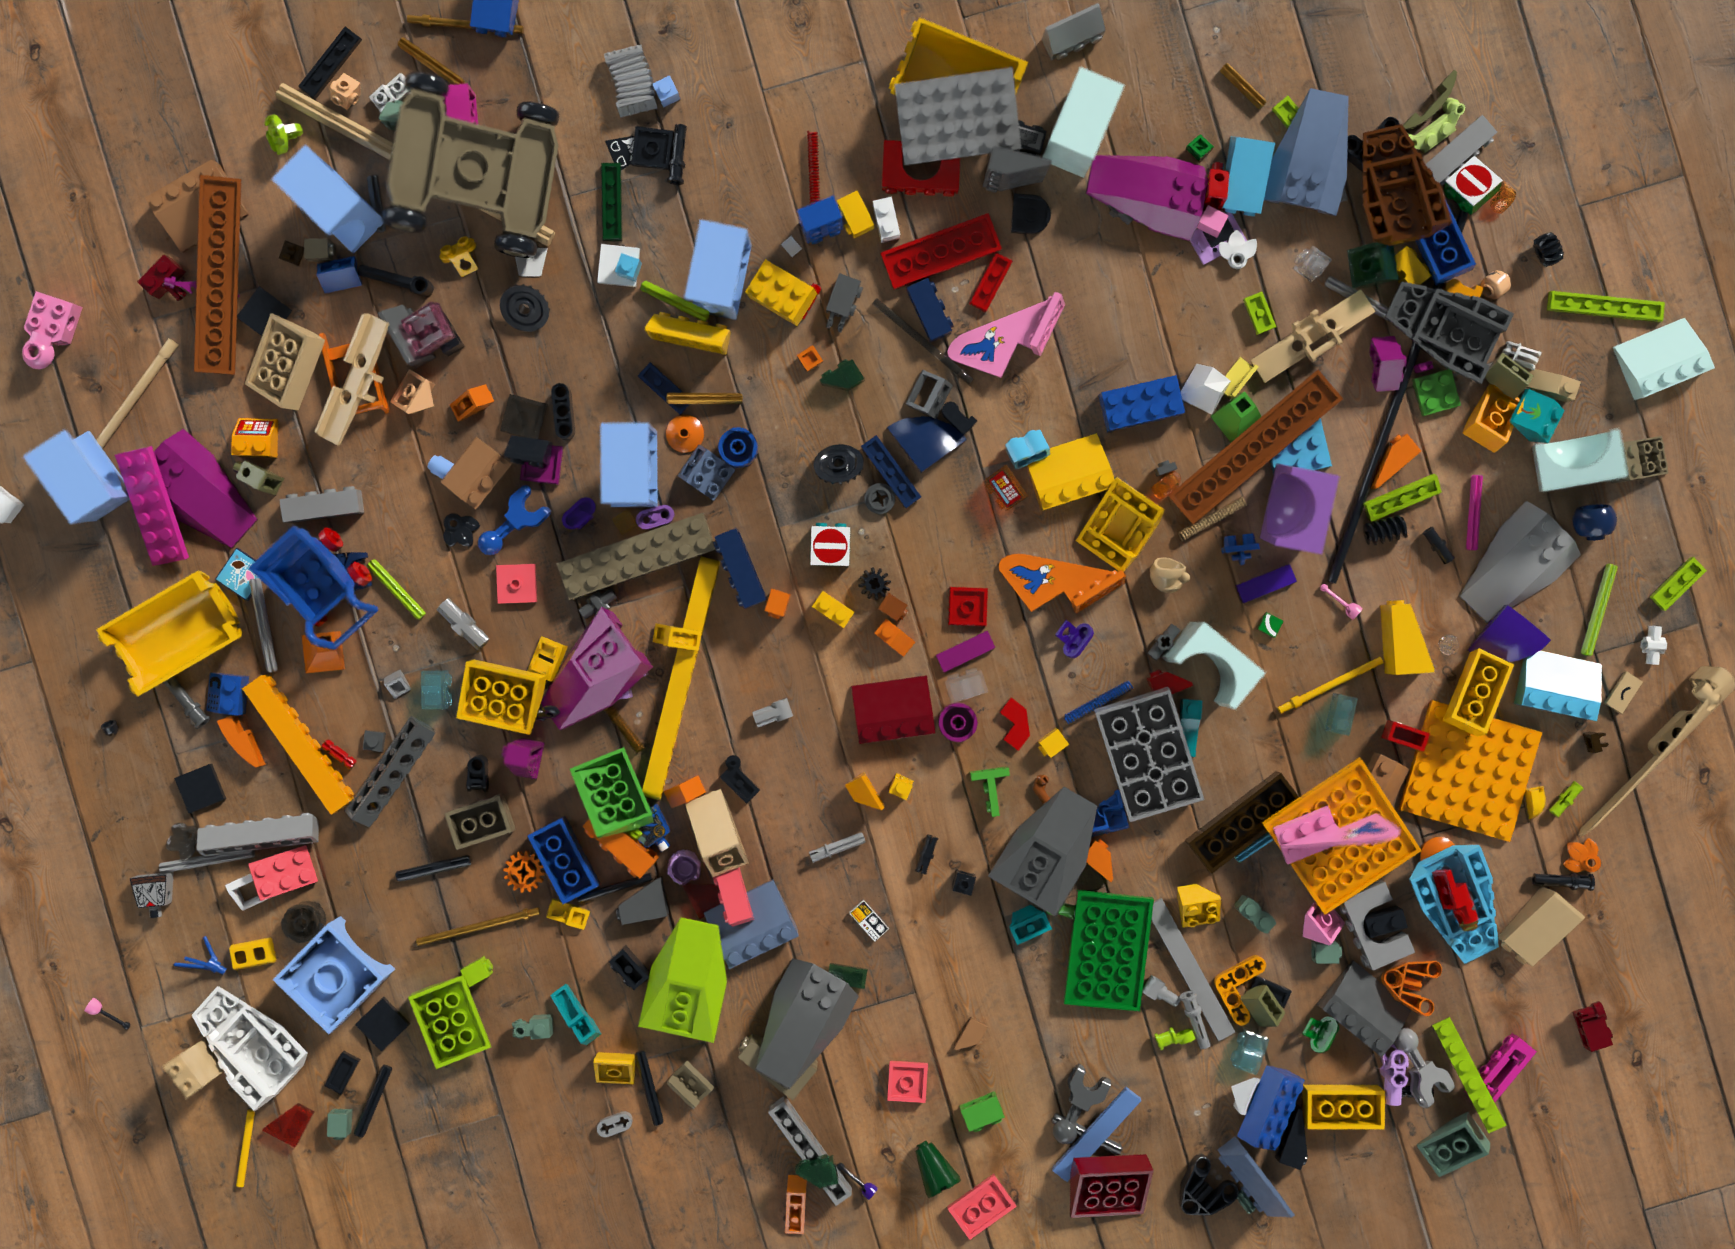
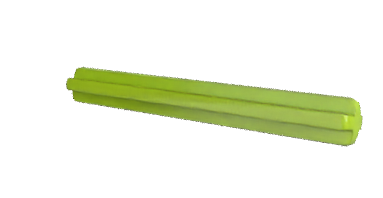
(1599, 609)

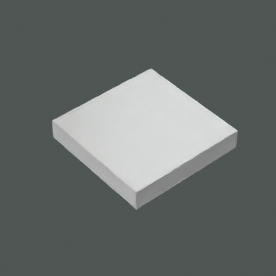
(608, 261)

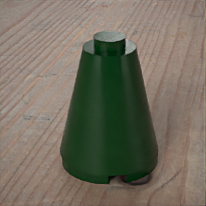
(935, 1169)

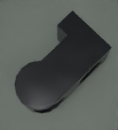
(952, 414)

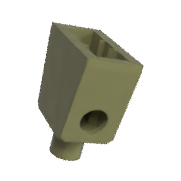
(258, 477)

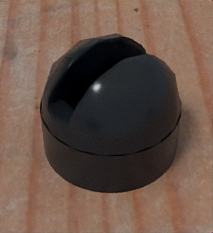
(110, 727)

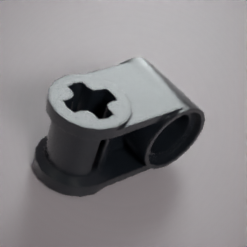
(477, 778)

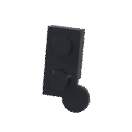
(738, 780)

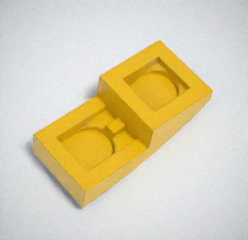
(568, 914)

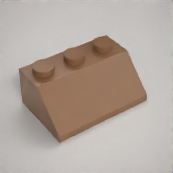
(476, 473)
(1387, 774)

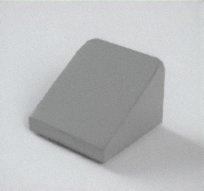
(396, 684)

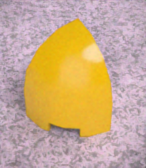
(1535, 801)

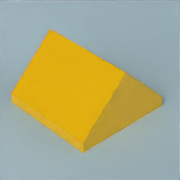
(614, 1068)

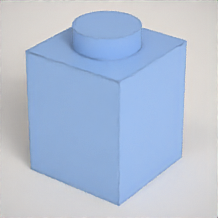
(666, 91)

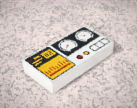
(869, 920)

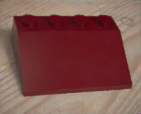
(893, 709)
(1109, 1185)

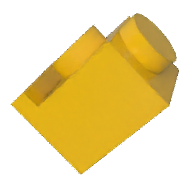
(901, 786)

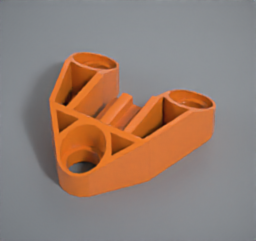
(1411, 1000)

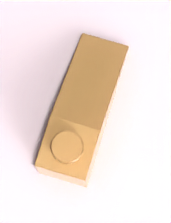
(1553, 385)

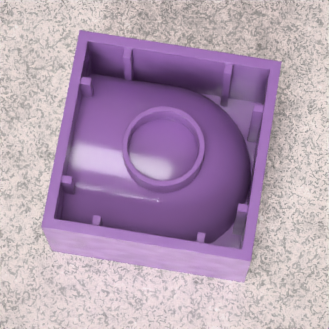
(1299, 508)

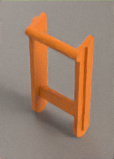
(339, 352)

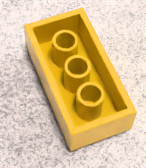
(1478, 692)
(1361, 1110)

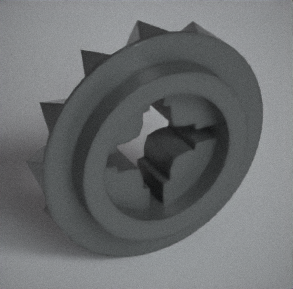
(888, 502)

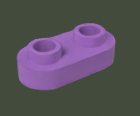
(655, 516)

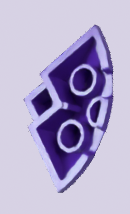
(1510, 637)

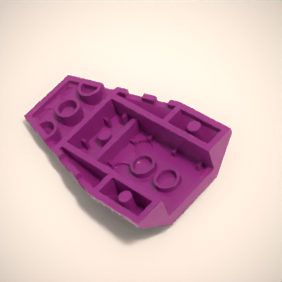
(1151, 190)
(202, 491)

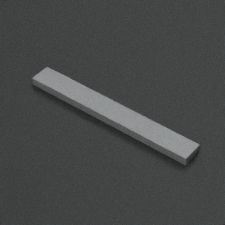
(1190, 970)

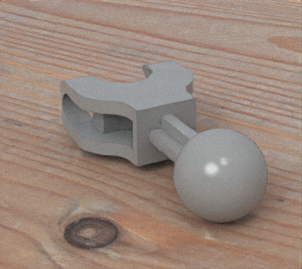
(1424, 1073)

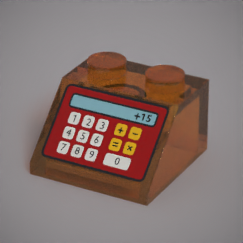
(1005, 488)

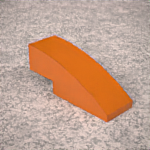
(241, 741)

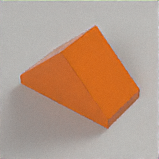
(684, 792)

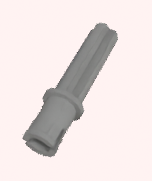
(837, 847)

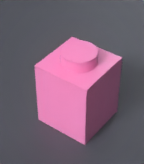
(1212, 221)

